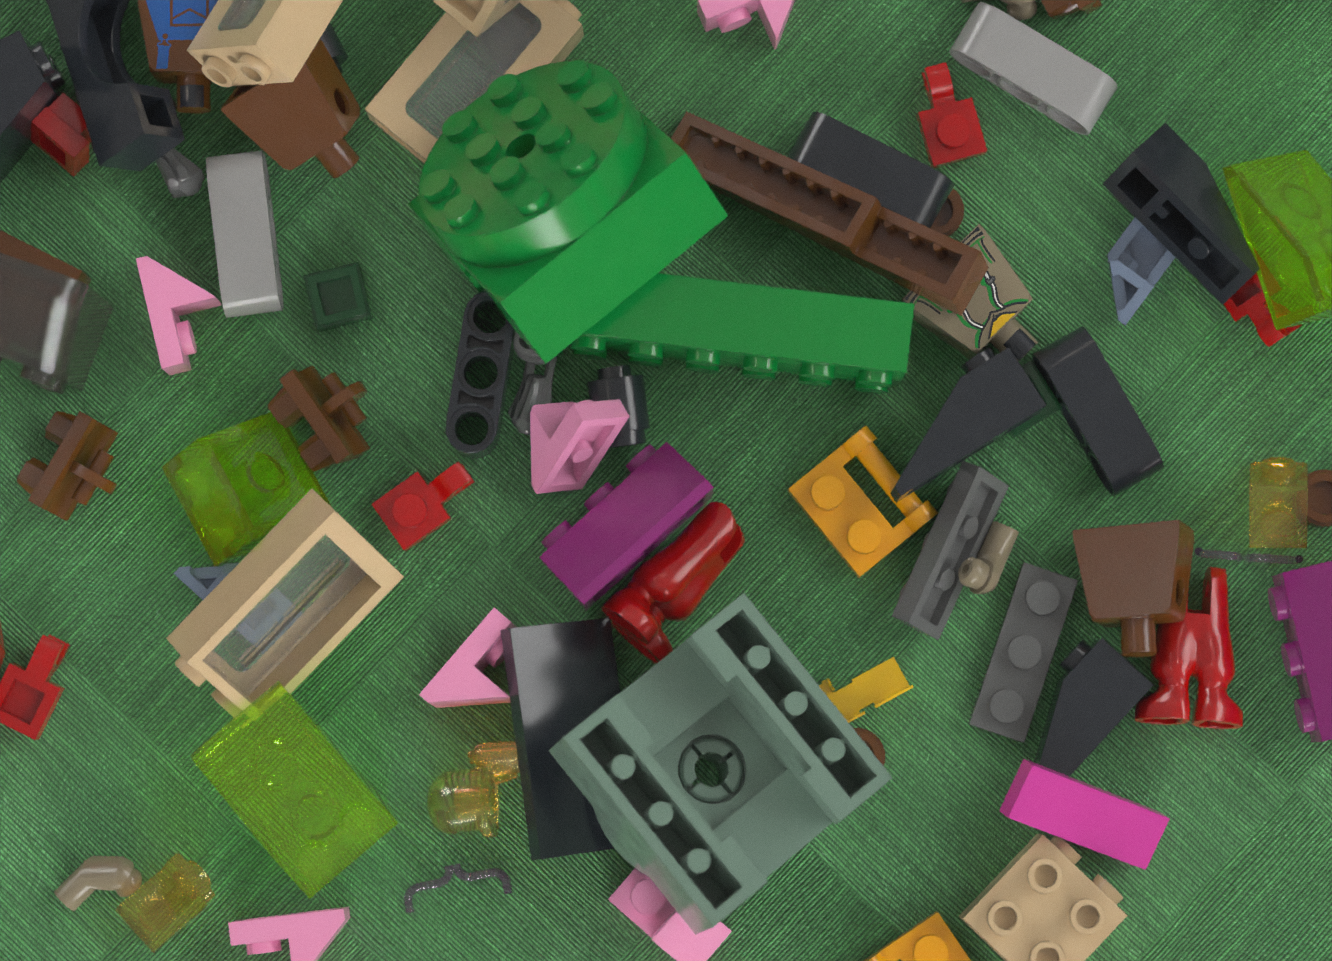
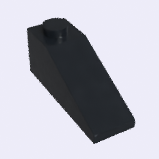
(1185, 211)
(980, 409)
(1087, 704)

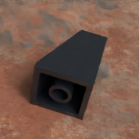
(26, 87)

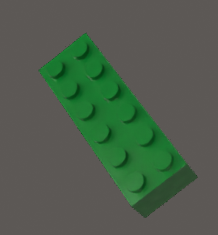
(757, 330)

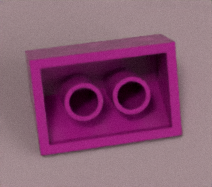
(625, 523)
(1305, 606)

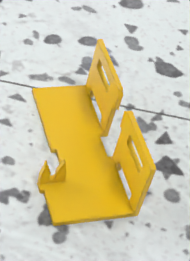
(873, 686)

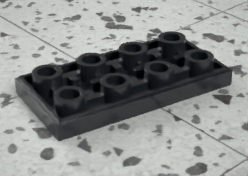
(555, 683)

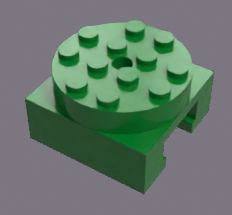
(560, 199)

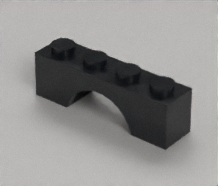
(125, 120)

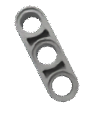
(1033, 68)
(244, 234)

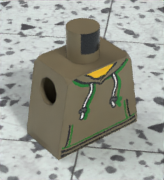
(988, 314)

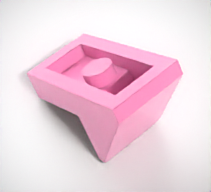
(735, 13)
(166, 299)
(571, 441)
(462, 677)
(654, 914)
(307, 932)

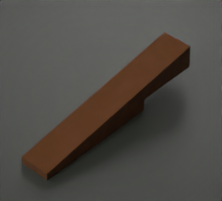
(833, 214)

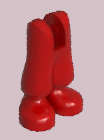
(675, 581)
(1200, 649)

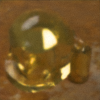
(470, 797)

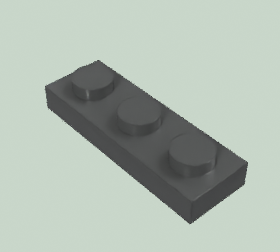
(955, 536)
(1023, 652)

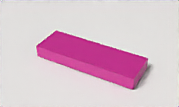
(1084, 814)

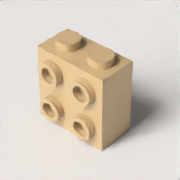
(1045, 906)

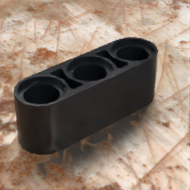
(872, 167)
(473, 402)
(1098, 411)

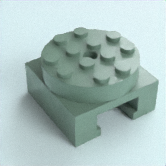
(779, 755)

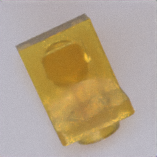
(1278, 503)
(167, 901)

